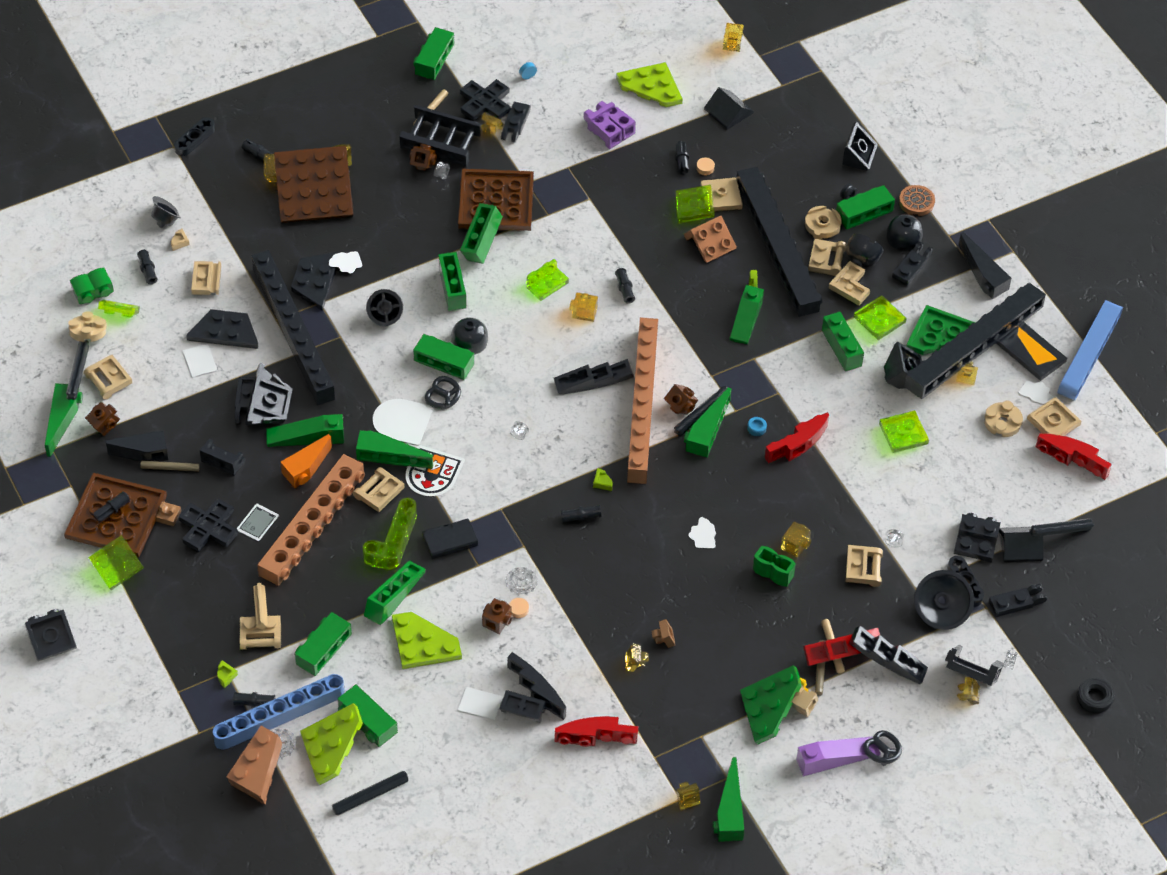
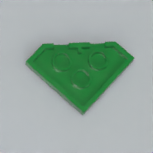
(935, 330)
(770, 702)

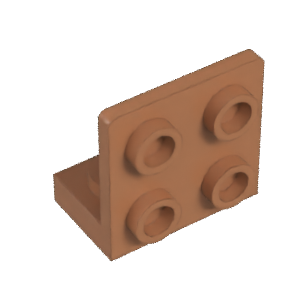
(712, 239)

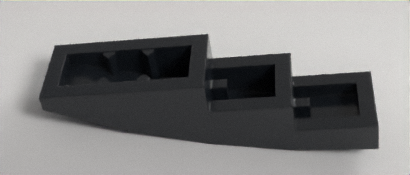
(593, 378)
(893, 658)
(537, 684)

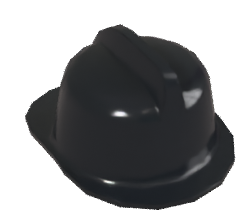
(164, 212)

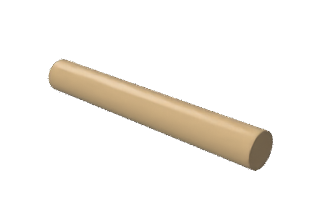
(437, 100)
(829, 635)

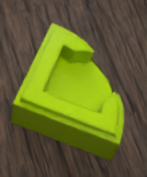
(753, 278)
(602, 480)
(226, 673)

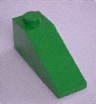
(747, 314)

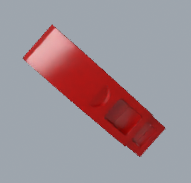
(804, 437)
(1069, 449)
(832, 649)
(587, 730)

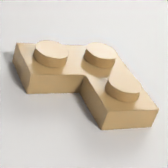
(847, 283)

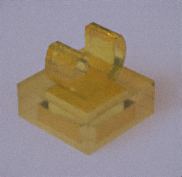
(492, 122)
(967, 374)
(635, 657)
(970, 690)
(688, 795)

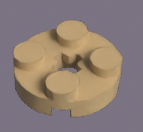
(820, 230)
(87, 327)
(1007, 410)

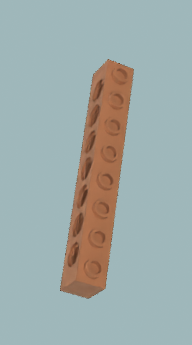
(311, 520)

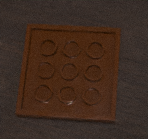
(313, 184)
(501, 188)
(131, 521)

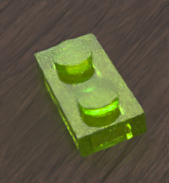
(111, 307)

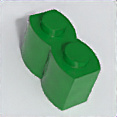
(91, 286)
(774, 566)

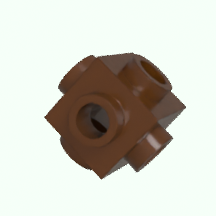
(417, 160)
(681, 399)
(103, 418)
(497, 615)

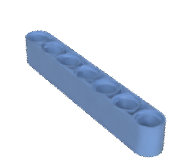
(1090, 350)
(274, 719)

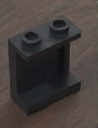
(987, 676)

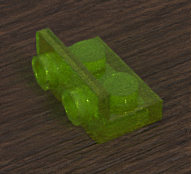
(546, 280)

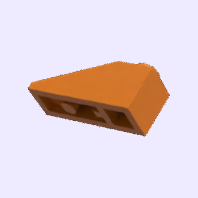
(304, 463)

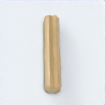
(260, 606)

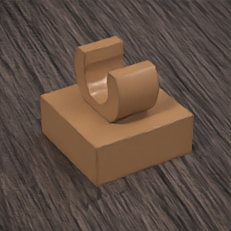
(168, 513)
(664, 634)

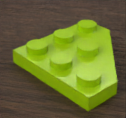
(652, 83)
(423, 642)
(331, 741)

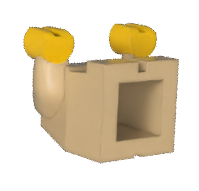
(804, 700)

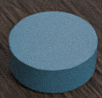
(528, 70)
(757, 426)

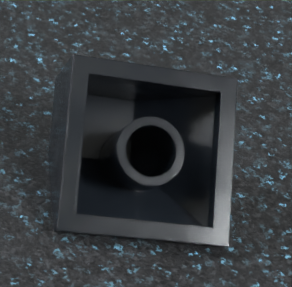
(899, 363)

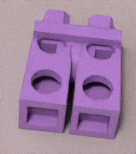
(610, 123)

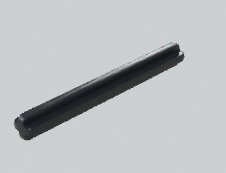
(77, 370)

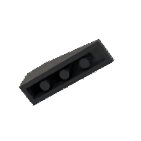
(988, 273)

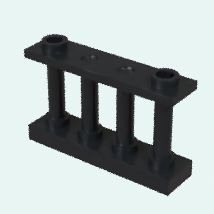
(444, 150)

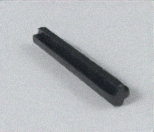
(688, 421)
(1061, 527)
(370, 792)

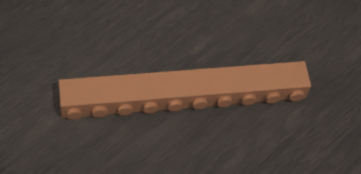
(642, 401)

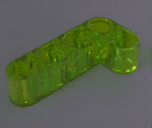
(399, 533)

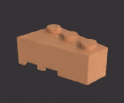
(256, 765)

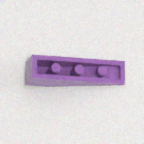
(831, 754)

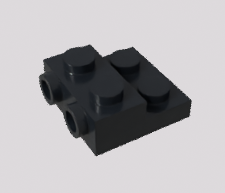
(977, 537)
(50, 634)

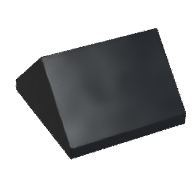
(727, 108)
(859, 148)
(1019, 545)

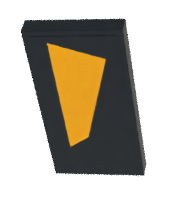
(1032, 351)

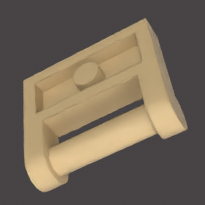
(821, 254)
(113, 373)
(382, 493)
(857, 565)
(249, 630)

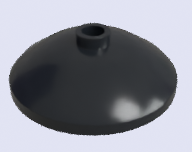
(957, 597)

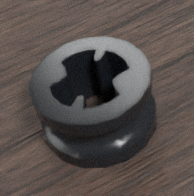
(848, 191)

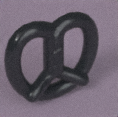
(444, 393)
(883, 748)

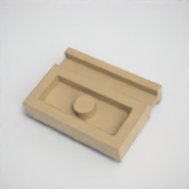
(206, 277)

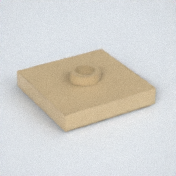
(725, 194)
(1054, 418)

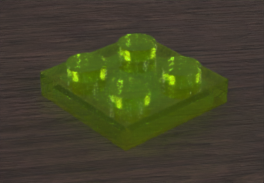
(694, 203)
(880, 317)
(904, 431)
(116, 562)

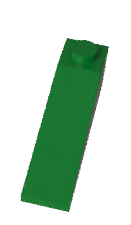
(60, 416)
(705, 429)
(307, 431)
(384, 449)
(389, 596)
(730, 814)

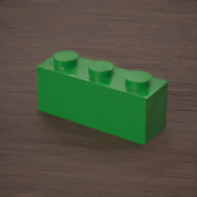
(434, 53)
(865, 207)
(481, 233)
(452, 281)
(842, 341)
(443, 356)
(323, 643)
(377, 723)

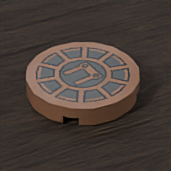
(917, 200)

